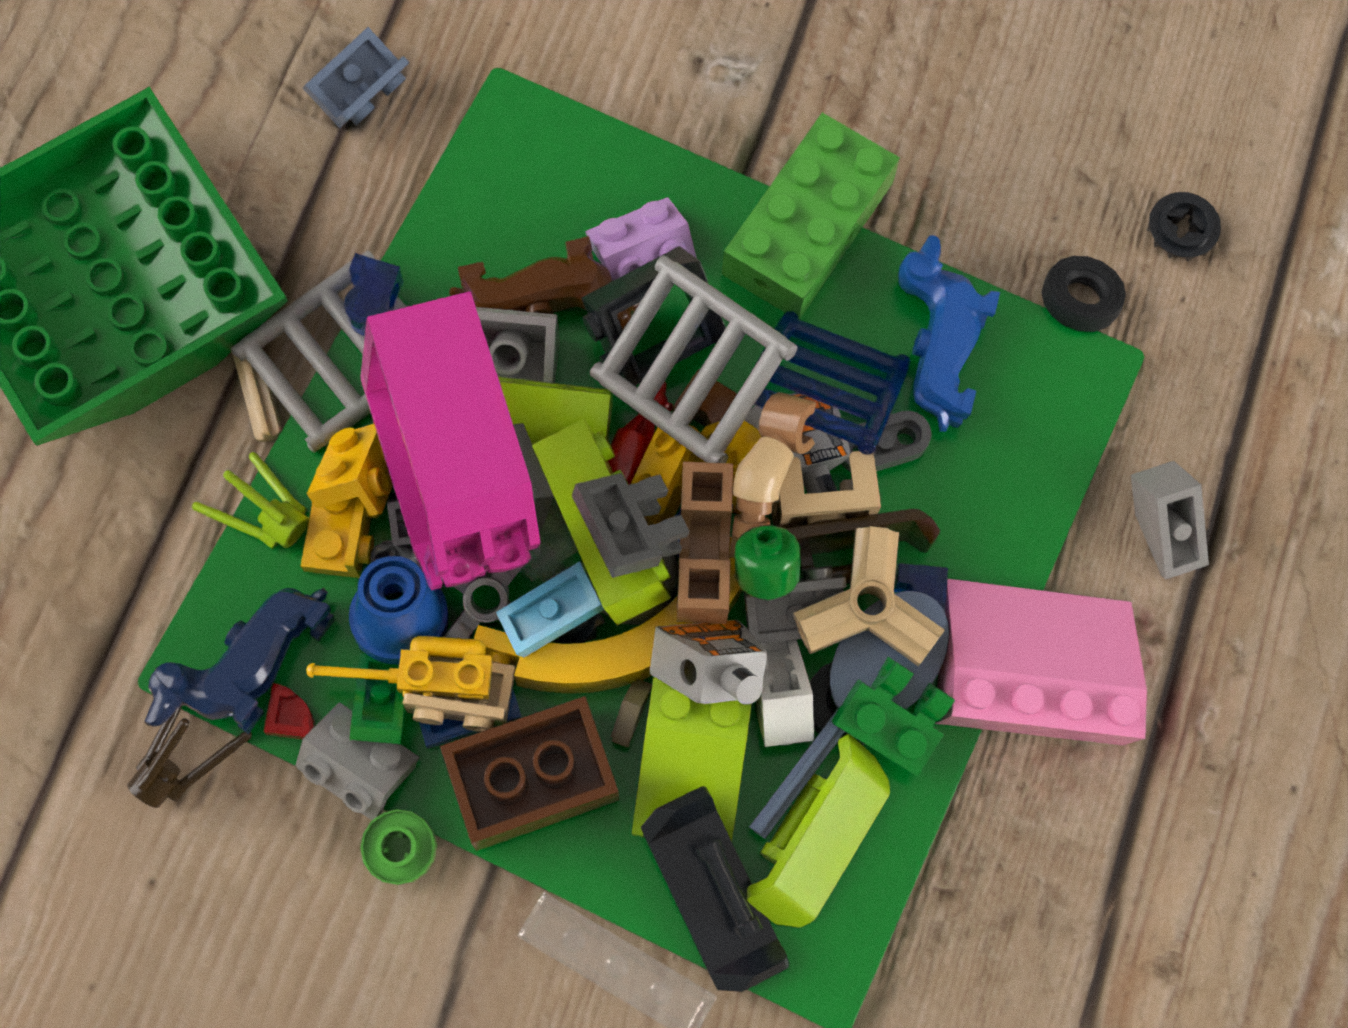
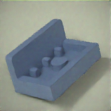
(355, 77)

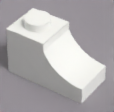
(786, 698)

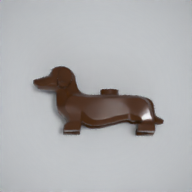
(542, 286)

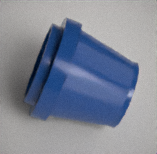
(387, 626)

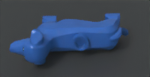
(952, 332)

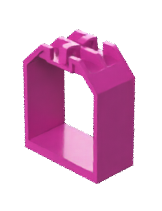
(448, 441)

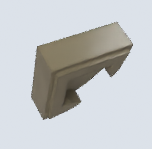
(631, 712)

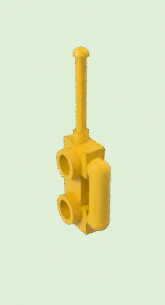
(421, 676)

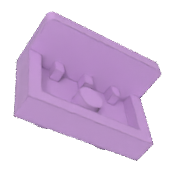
(640, 237)

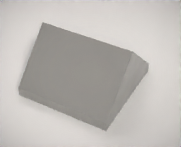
(522, 343)

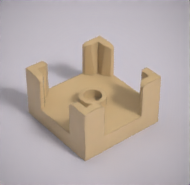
(855, 499)

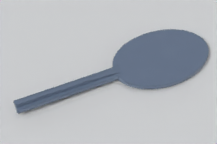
(857, 659)

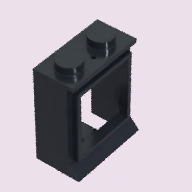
(629, 290)

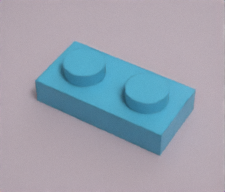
(550, 610)

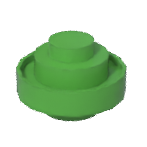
(398, 847)

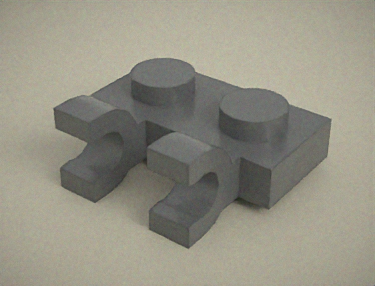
(618, 525)

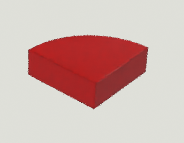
(288, 714)

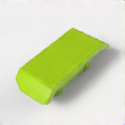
(820, 837)

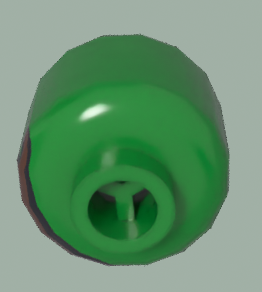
(767, 562)

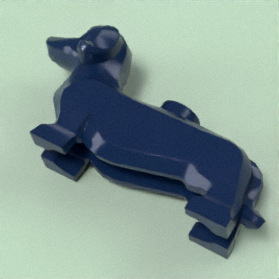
(246, 666)

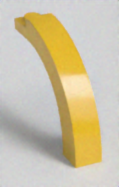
(592, 664)

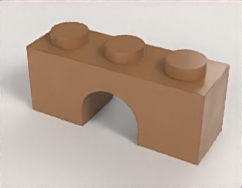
(705, 551)

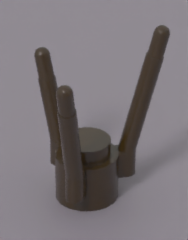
(158, 774)

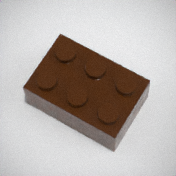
(530, 773)

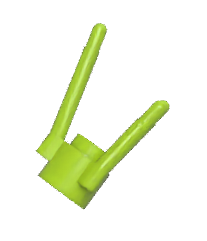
(281, 521)

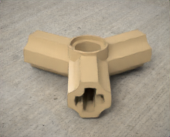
(873, 574)

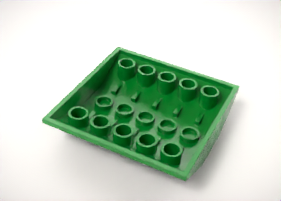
(118, 272)

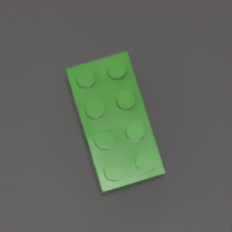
(809, 215)

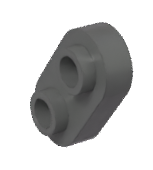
(892, 452)

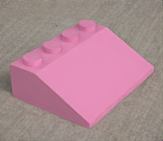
(1043, 664)

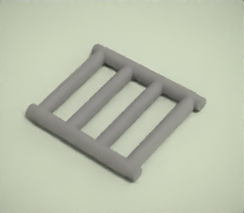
(289, 322)
(740, 323)

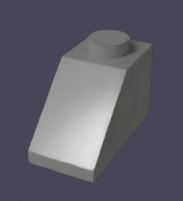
(1171, 518)

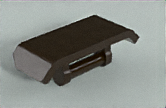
(838, 535)

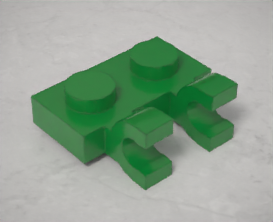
(888, 727)

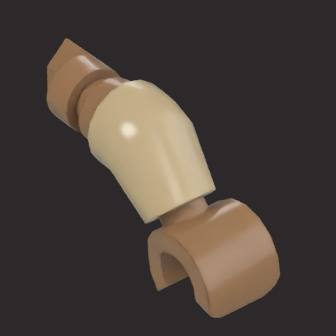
(767, 463)

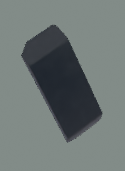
(712, 892)

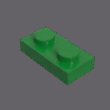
(376, 707)

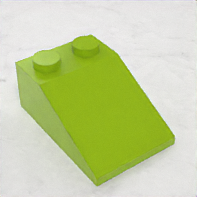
(689, 749)

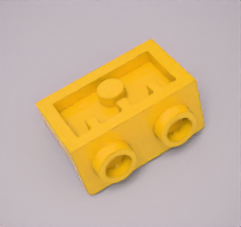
(338, 539)

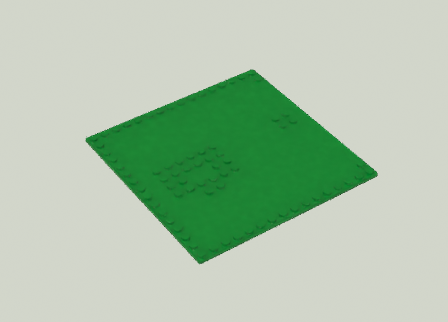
(999, 487)

